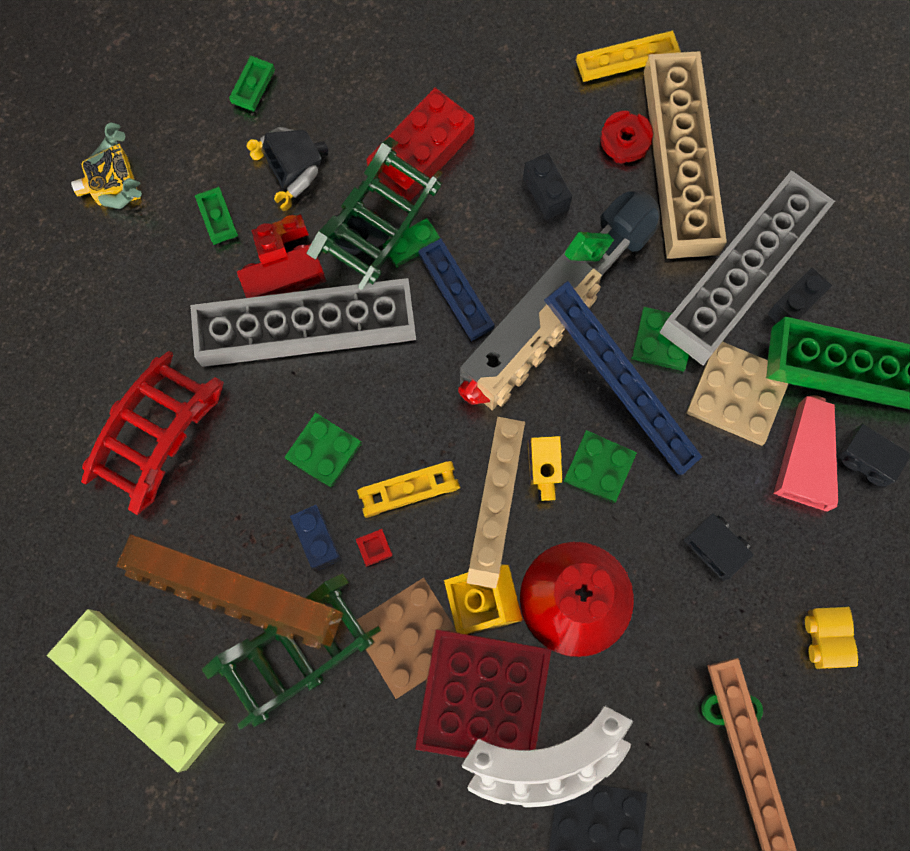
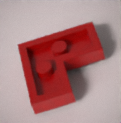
(270, 237)

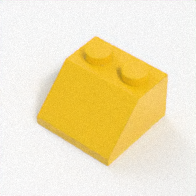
(482, 607)

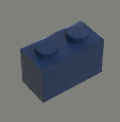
(315, 538)

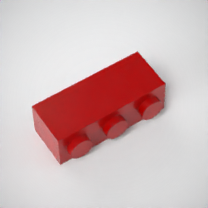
(283, 275)

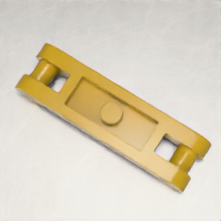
(408, 488)

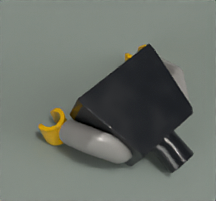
(291, 158)

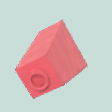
(810, 459)

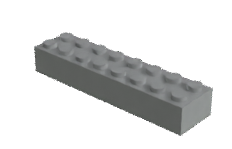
(746, 267)
(302, 322)

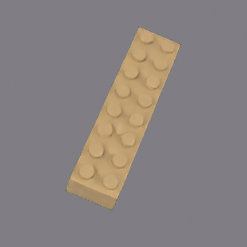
(684, 155)

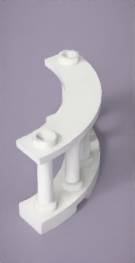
(550, 773)

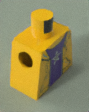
(545, 452)

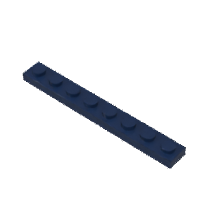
(623, 378)

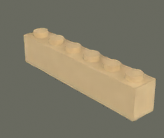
(496, 503)

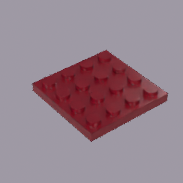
(483, 693)

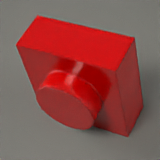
(374, 547)

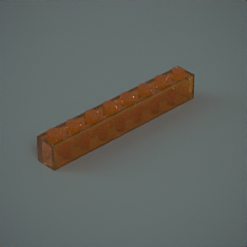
(230, 590)

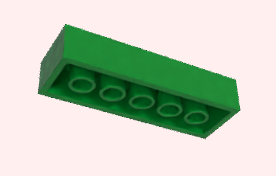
(840, 362)

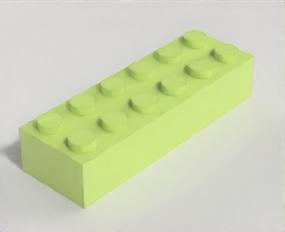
(136, 690)

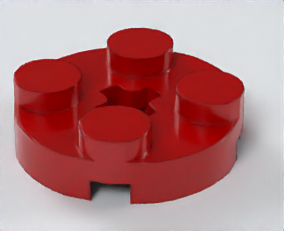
(623, 150)

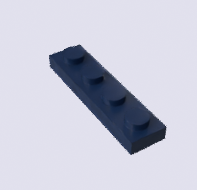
(456, 289)

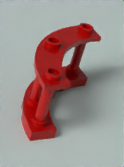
(168, 439)

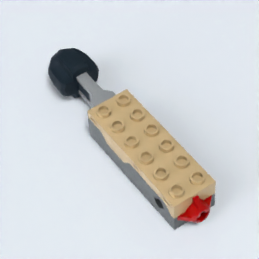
(532, 325)

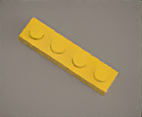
(624, 55)

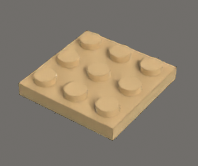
(737, 394)

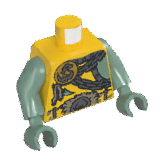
(108, 173)

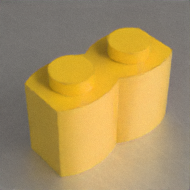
(831, 637)

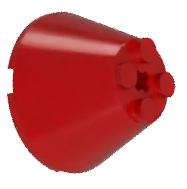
(560, 616)

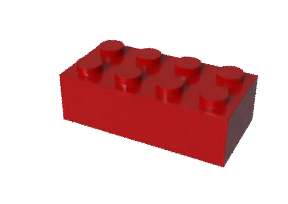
(427, 141)

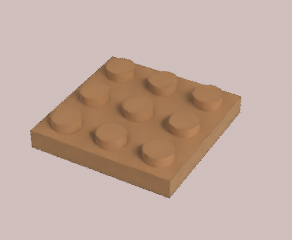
(406, 637)

